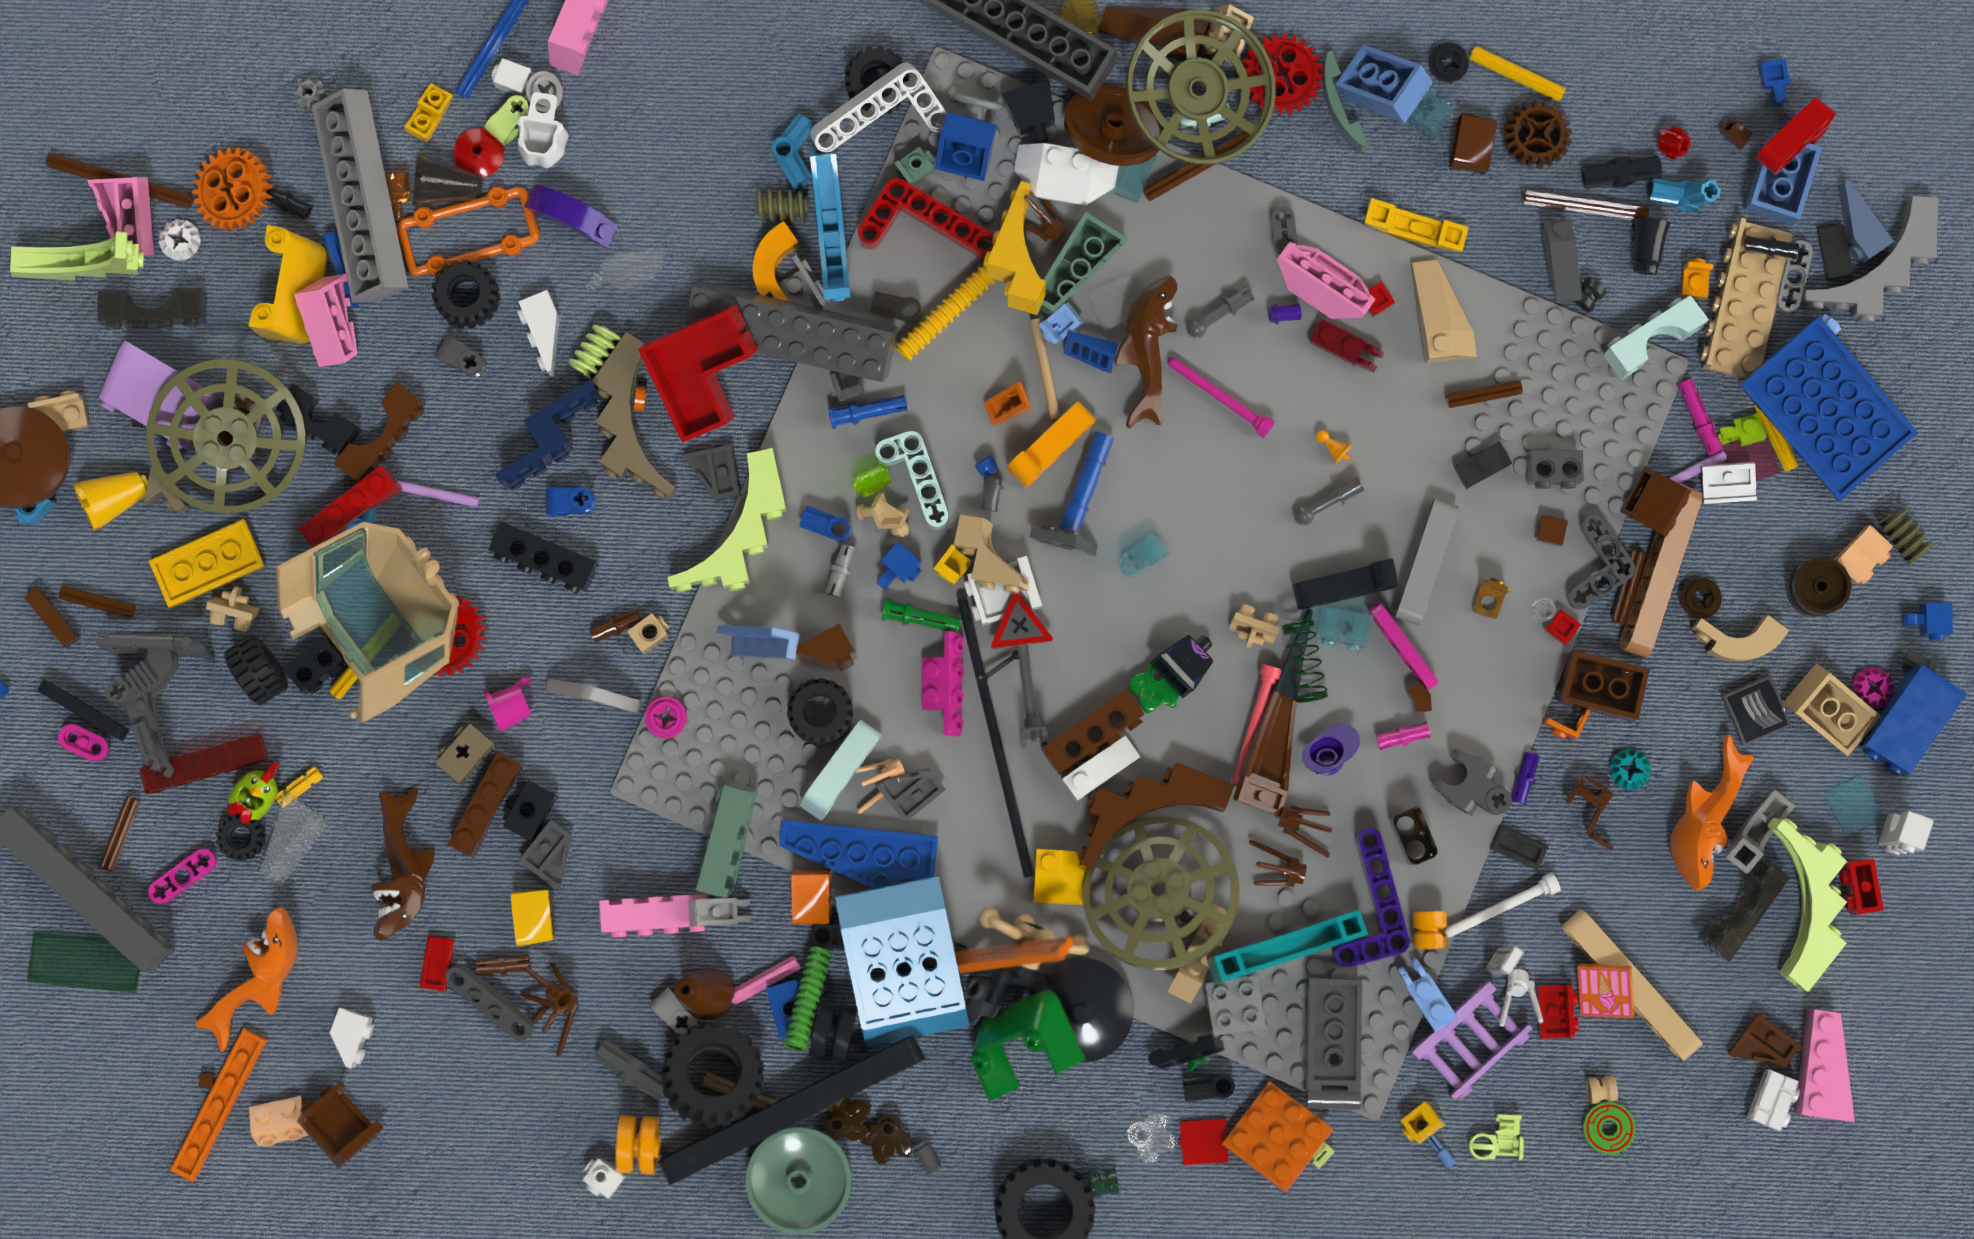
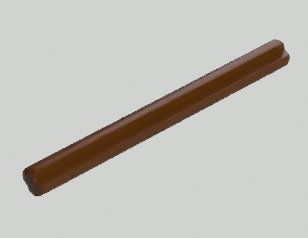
(94, 172)

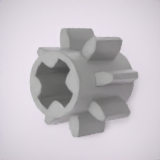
(305, 89)

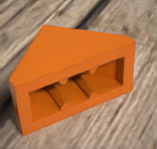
(1008, 404)

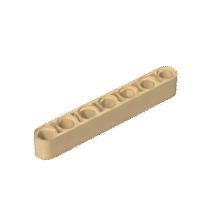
(1647, 1000)

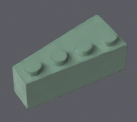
(1080, 257)
(727, 839)

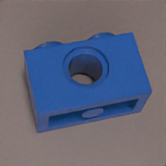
(778, 997)

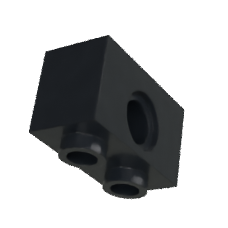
(529, 826)

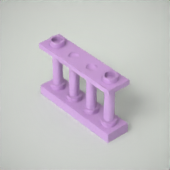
(1464, 1012)

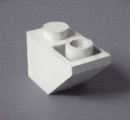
(349, 1035)

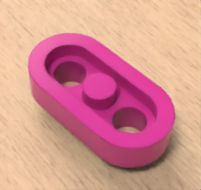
(85, 742)

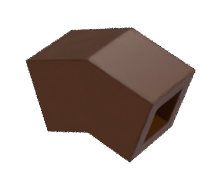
(1735, 133)
(1421, 698)

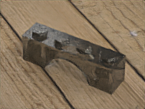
(184, 307)
(1761, 887)

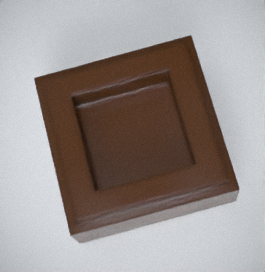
(1552, 530)

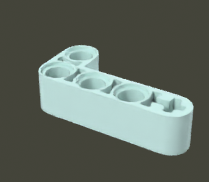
(919, 482)
(840, 770)

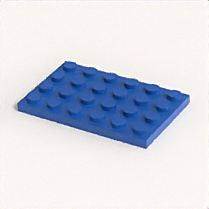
(1828, 408)

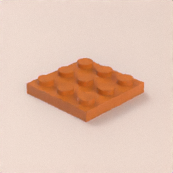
(1277, 1137)

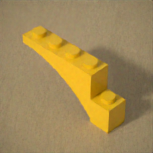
(1010, 259)

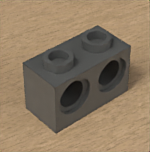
(1554, 461)

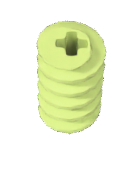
(594, 351)

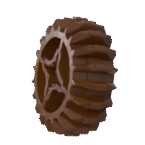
(1544, 142)

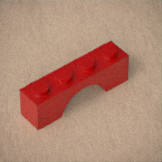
(362, 497)

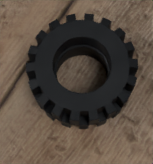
(867, 62)
(456, 275)
(256, 669)
(813, 689)

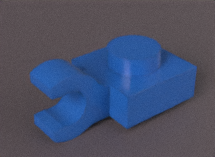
(1775, 77)

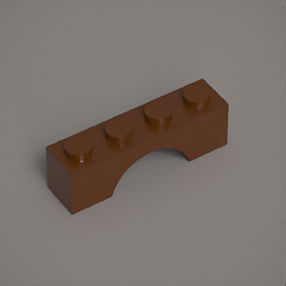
(400, 409)
(490, 793)

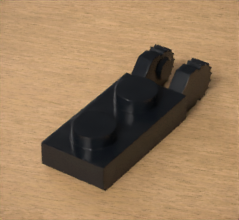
(1186, 1052)

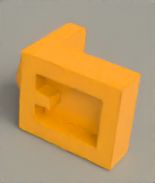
(1696, 279)

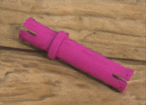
(1702, 422)

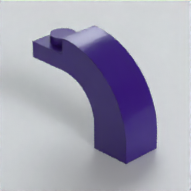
(571, 213)

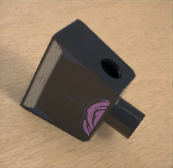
(1184, 663)

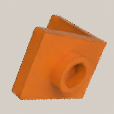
(1562, 731)

